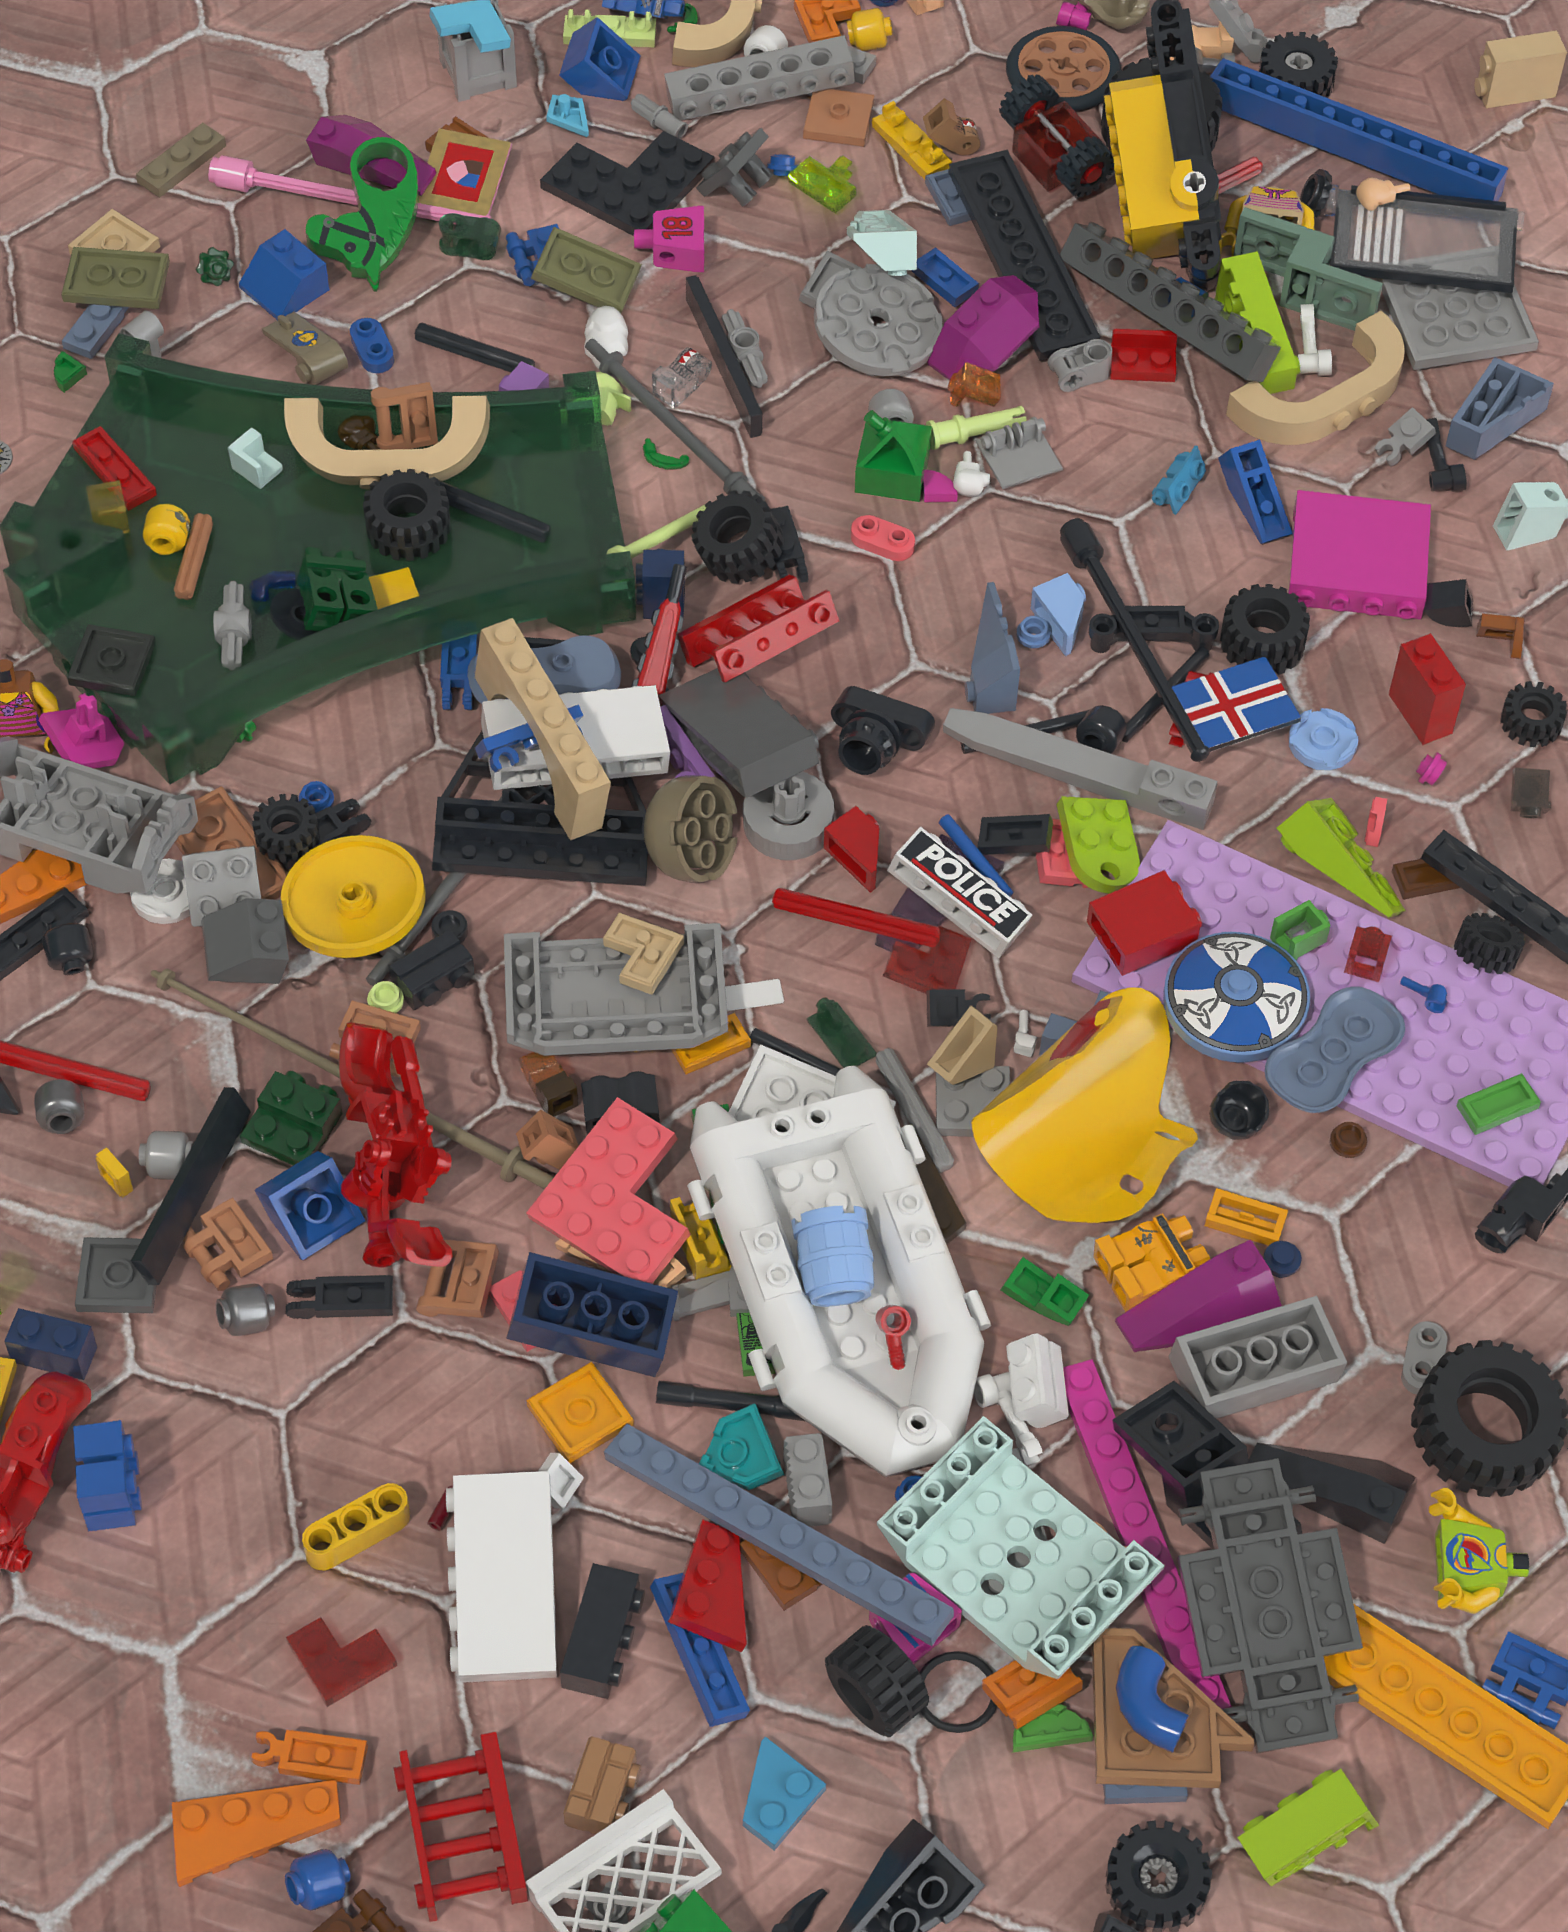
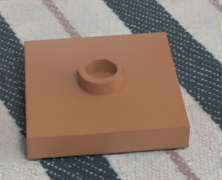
(839, 117)

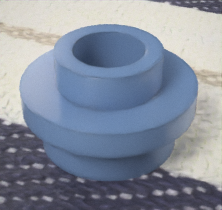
(1030, 626)

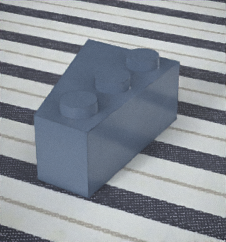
(1497, 408)

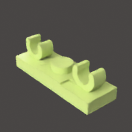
(633, 30)

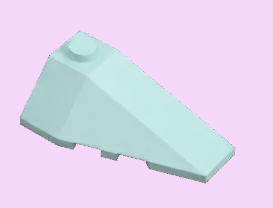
(885, 240)

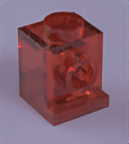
(1371, 944)

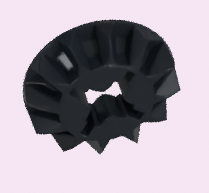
(1316, 191)

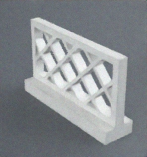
(611, 1847)

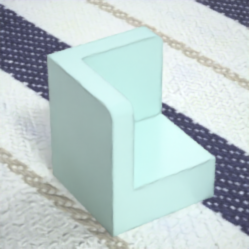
(252, 461)

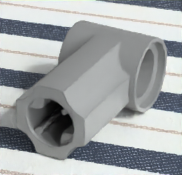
(145, 327)

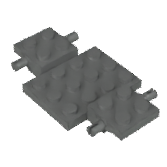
(1269, 1604)

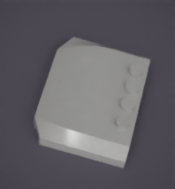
(571, 1001)

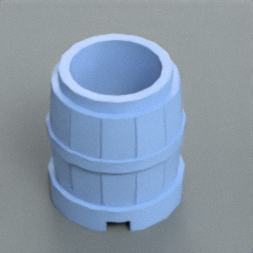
(834, 1255)

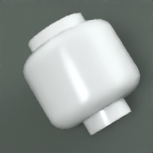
(765, 39)

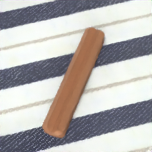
(193, 556)

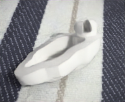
(608, 329)

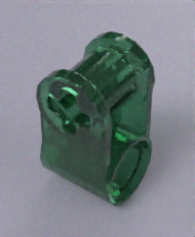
(471, 238)

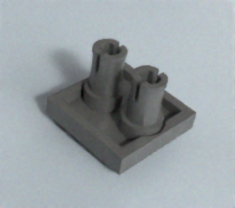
(731, 160)

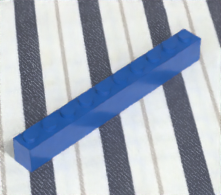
(1356, 135)

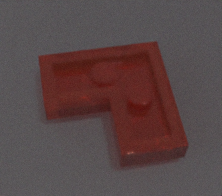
(930, 970)
(335, 1669)

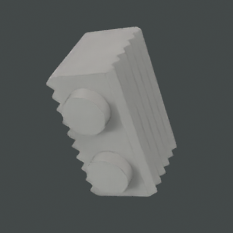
(807, 1479)

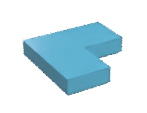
(473, 17)

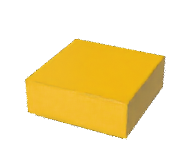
(114, 1173)

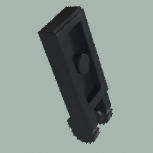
(792, 552)
(331, 825)
(341, 1297)

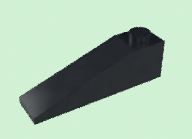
(1346, 1488)
(912, 1887)

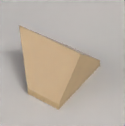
(967, 1048)

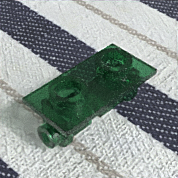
(840, 1034)

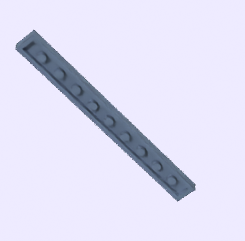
(780, 1534)

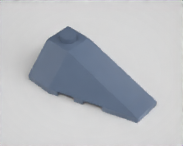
(994, 662)

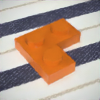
(820, 16)

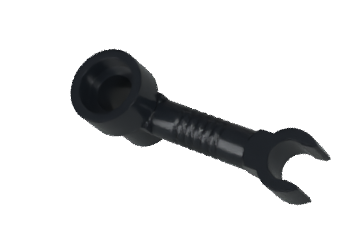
(1445, 475)

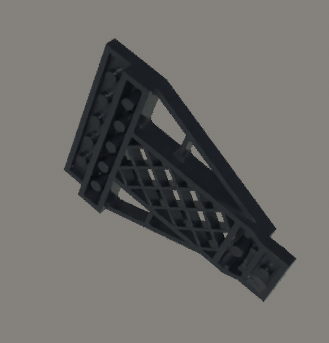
(527, 836)

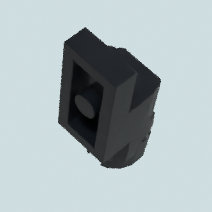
(1523, 1209)

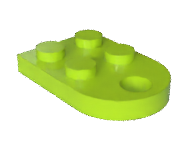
(1098, 839)

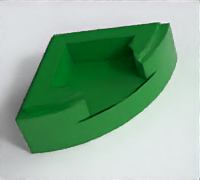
(67, 371)

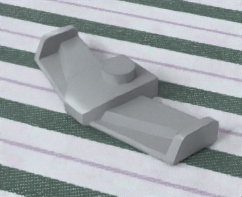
(709, 1294)

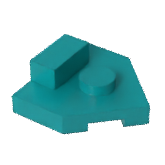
(743, 1450)

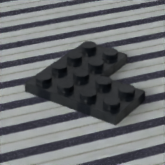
(631, 194)

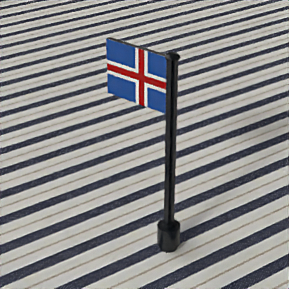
(1206, 710)

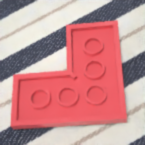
(595, 1200)

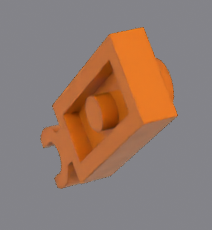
(314, 1756)

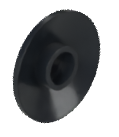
(288, 614)

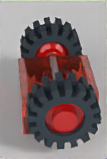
(1054, 139)

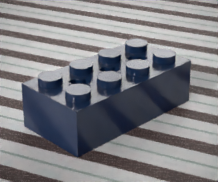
(589, 1291)

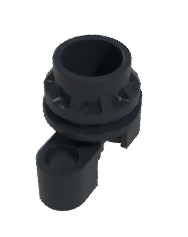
(877, 728)

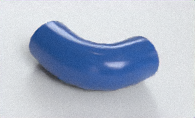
(1141, 1703)

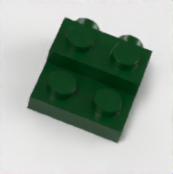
(292, 1118)

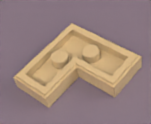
(650, 950)

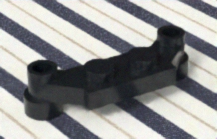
(1156, 624)

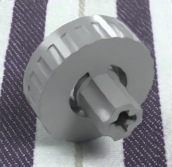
(788, 804)

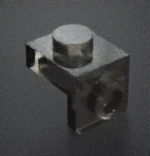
(1530, 792)

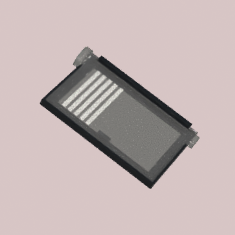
(1427, 239)

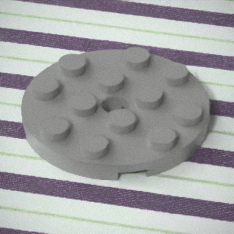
(889, 348)

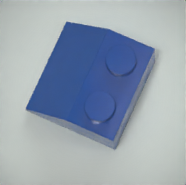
(599, 62)
(284, 275)
(309, 1204)

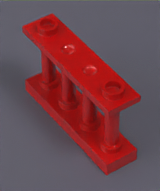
(757, 628)
(500, 1838)

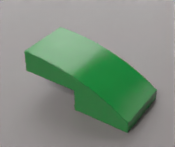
(1046, 1295)

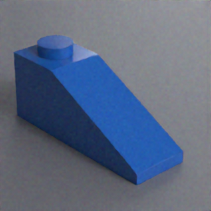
(1255, 491)

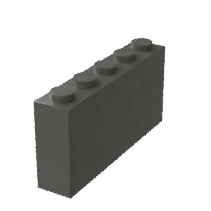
(741, 731)

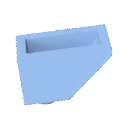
(1061, 606)

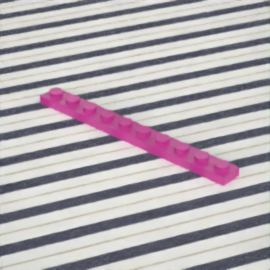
(1135, 1521)

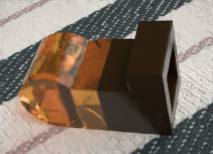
(549, 1083)

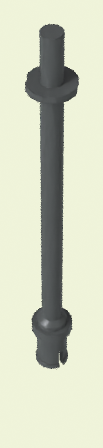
(612, 365)
(432, 905)

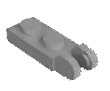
(1240, 27)

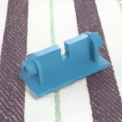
(1180, 481)

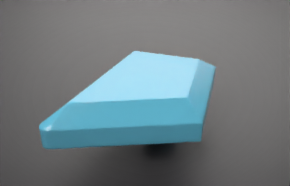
(568, 113)

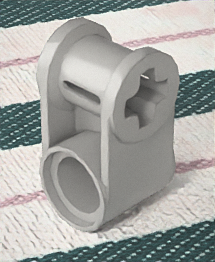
(1083, 364)

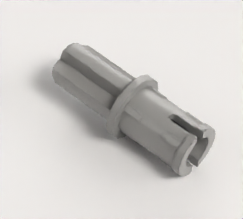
(658, 116)

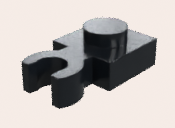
(949, 1005)

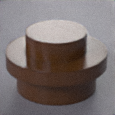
(1348, 1140)

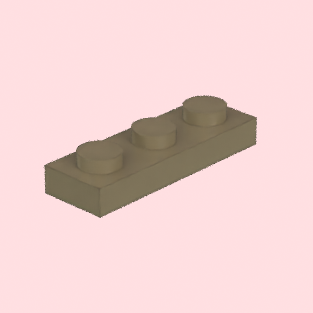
(181, 160)

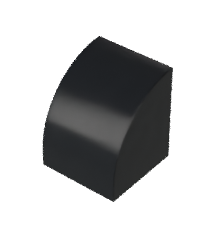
(1449, 603)

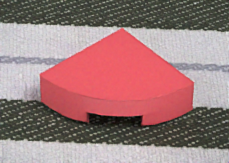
(1375, 821)

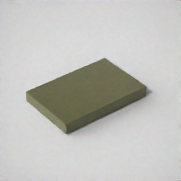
(586, 270)
(115, 278)

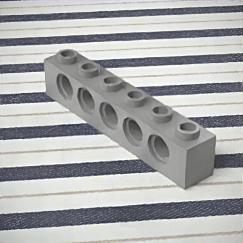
(760, 78)

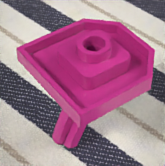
(83, 734)

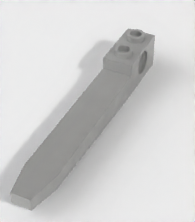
(1151, 788)

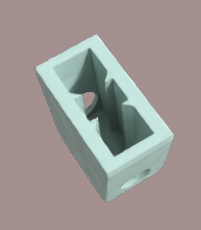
(1531, 514)

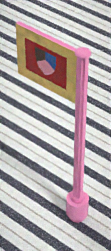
(464, 184)

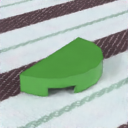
(1052, 1729)

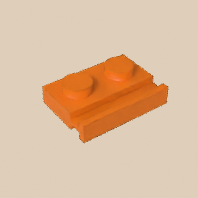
(1028, 1694)

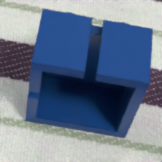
(107, 1478)

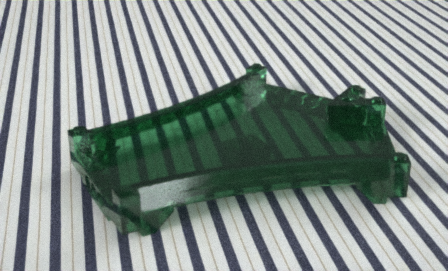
(176, 426)

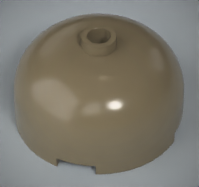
(683, 823)

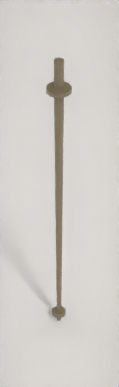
(512, 1163)

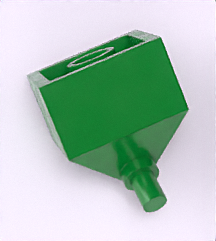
(892, 458)

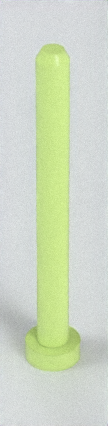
(659, 535)

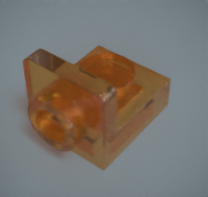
(975, 384)

